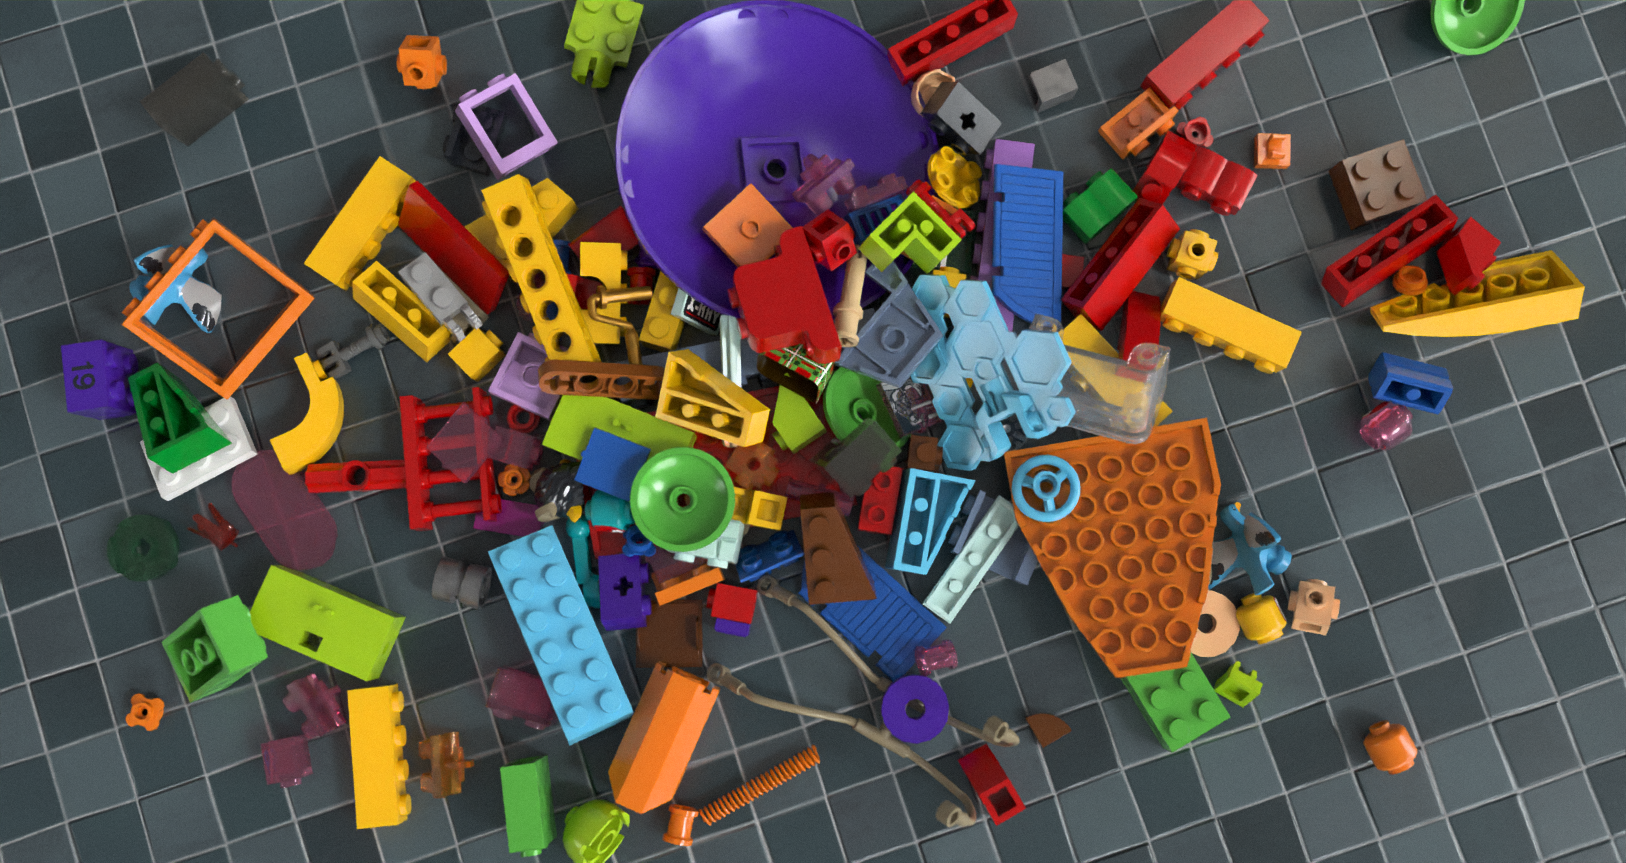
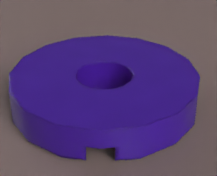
(918, 728)

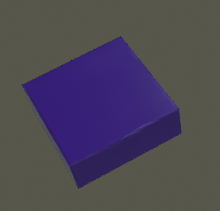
(732, 627)

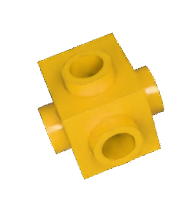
(1183, 260)

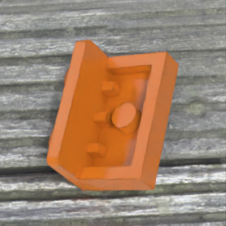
(1137, 123)

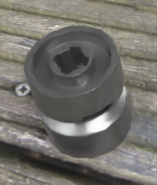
(456, 582)

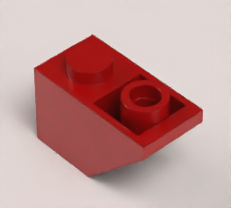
(1466, 255)
(991, 784)

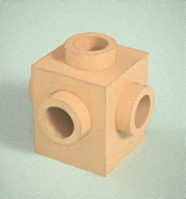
(1313, 606)

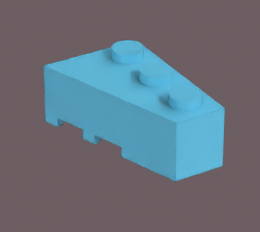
(922, 518)

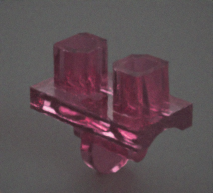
(819, 177)
(316, 703)

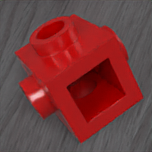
(830, 240)

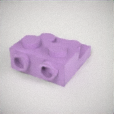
(518, 377)

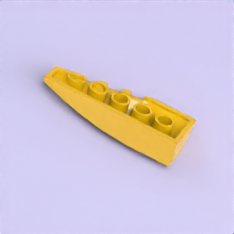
(1510, 298)

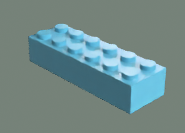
(561, 635)

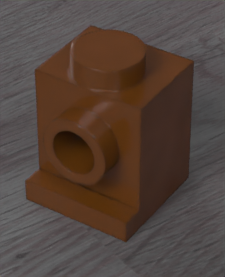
(924, 453)

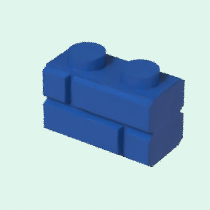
(1410, 383)

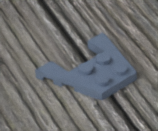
(895, 336)

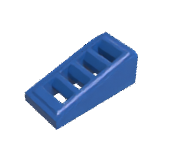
(853, 218)

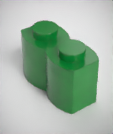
(1098, 205)

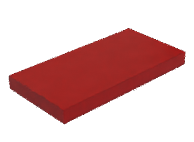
(452, 247)

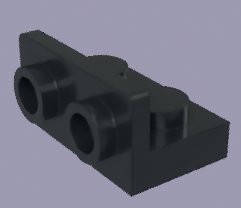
(460, 148)

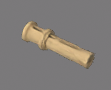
(848, 310)

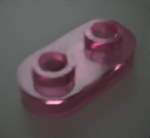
(887, 187)

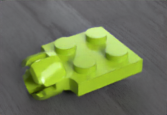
(601, 37)

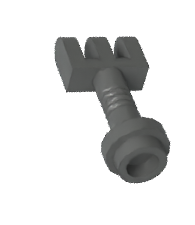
(376, 336)

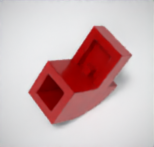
(1165, 168)

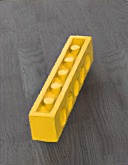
(498, 204)

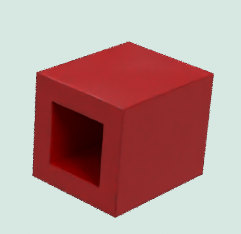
(732, 602)

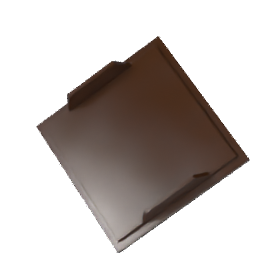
(671, 635)

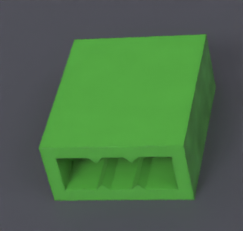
(528, 805)

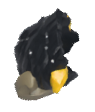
(557, 492)

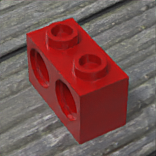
(880, 503)

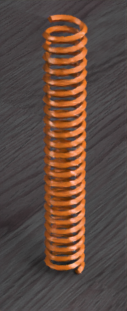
(767, 786)

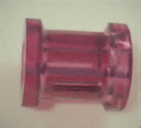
(936, 657)

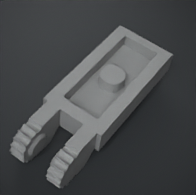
(438, 294)

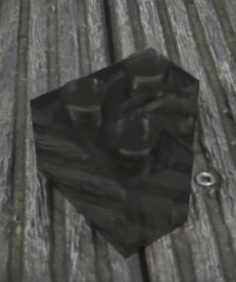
(857, 458)

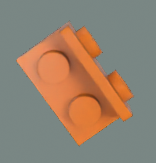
(687, 583)

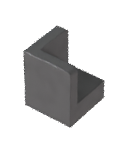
(1053, 85)

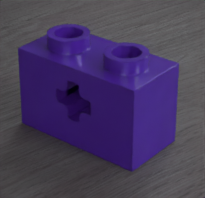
(629, 610)

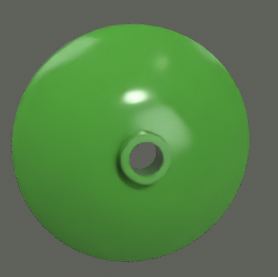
(1476, 26)
(853, 393)
(677, 473)

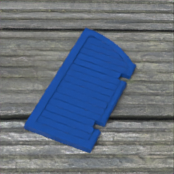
(1028, 240)
(889, 624)

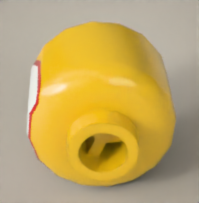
(1261, 618)

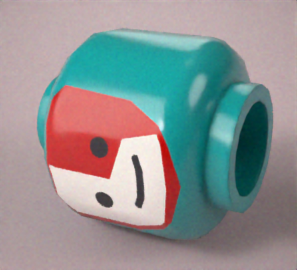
(609, 513)

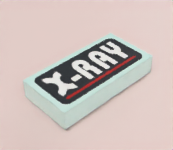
(696, 313)

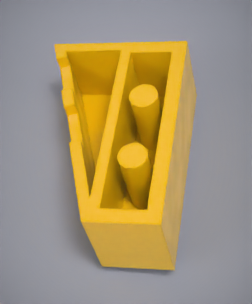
(555, 206)

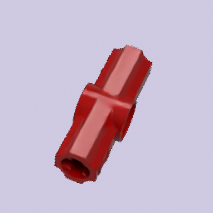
(340, 476)

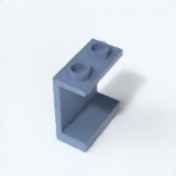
(1016, 558)

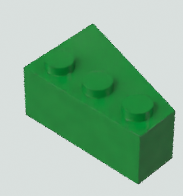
(173, 420)

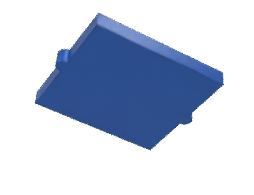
(611, 463)

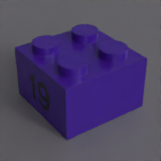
(98, 379)

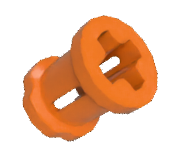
(680, 825)

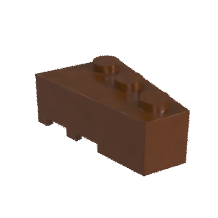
(831, 556)

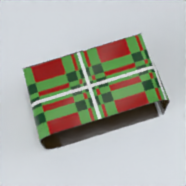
(805, 374)

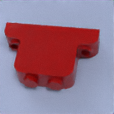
(785, 302)

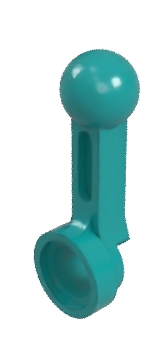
(579, 533)

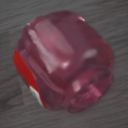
(1386, 426)

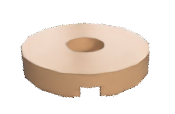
(1224, 628)

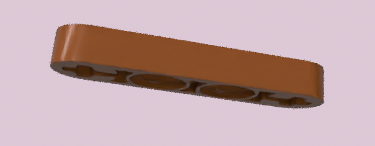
(603, 385)

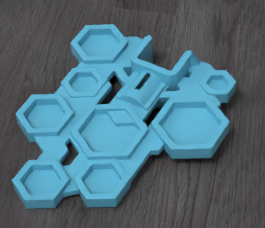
(977, 352)

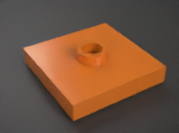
(747, 228)

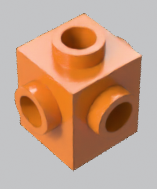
(421, 61)

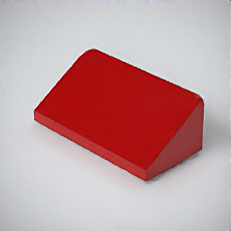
(610, 229)

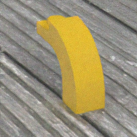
(321, 425)

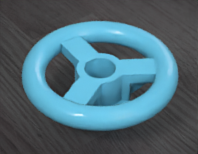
(1021, 479)

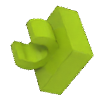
(1238, 686)

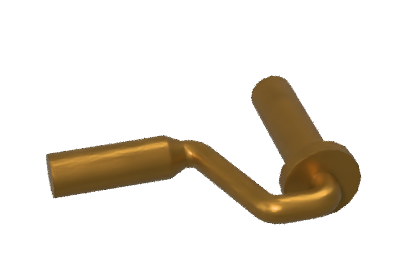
(605, 297)

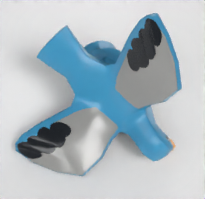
(196, 297)
(1250, 547)

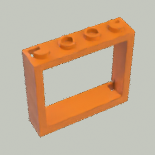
(262, 345)

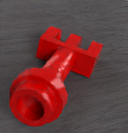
(959, 217)

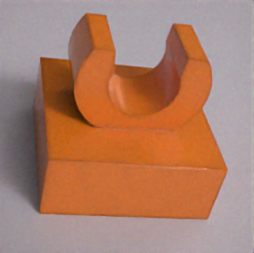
(1272, 151)

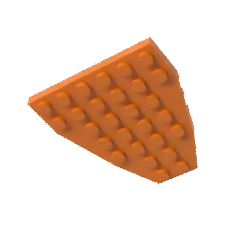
(1135, 545)

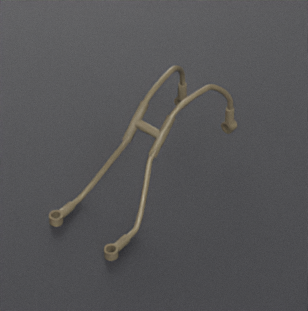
(994, 731)

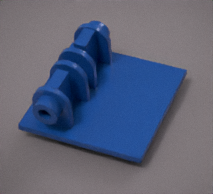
(779, 550)

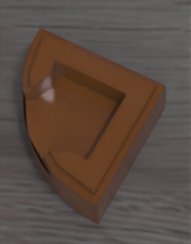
(1047, 727)

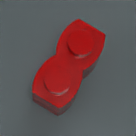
(1216, 181)

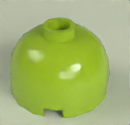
(593, 831)

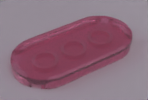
(284, 513)

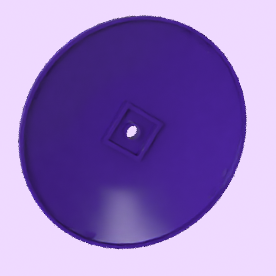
(749, 92)

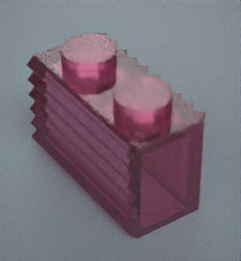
(521, 696)

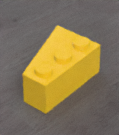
(709, 402)

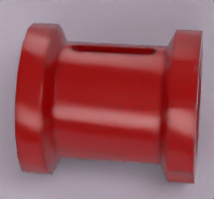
(639, 278)

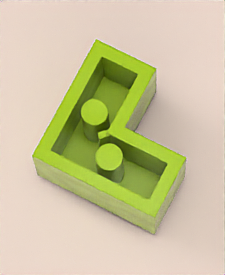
(910, 229)

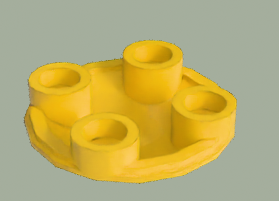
(954, 178)

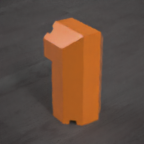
(660, 738)

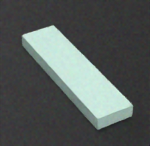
(973, 560)

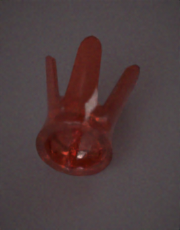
(220, 536)

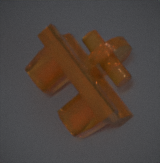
(446, 763)

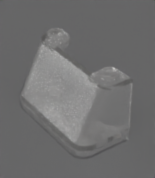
(1113, 394)

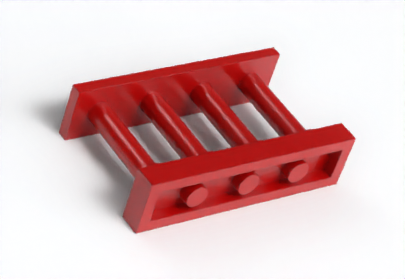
(421, 479)

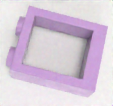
(498, 85)

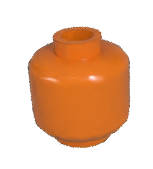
(1390, 747)

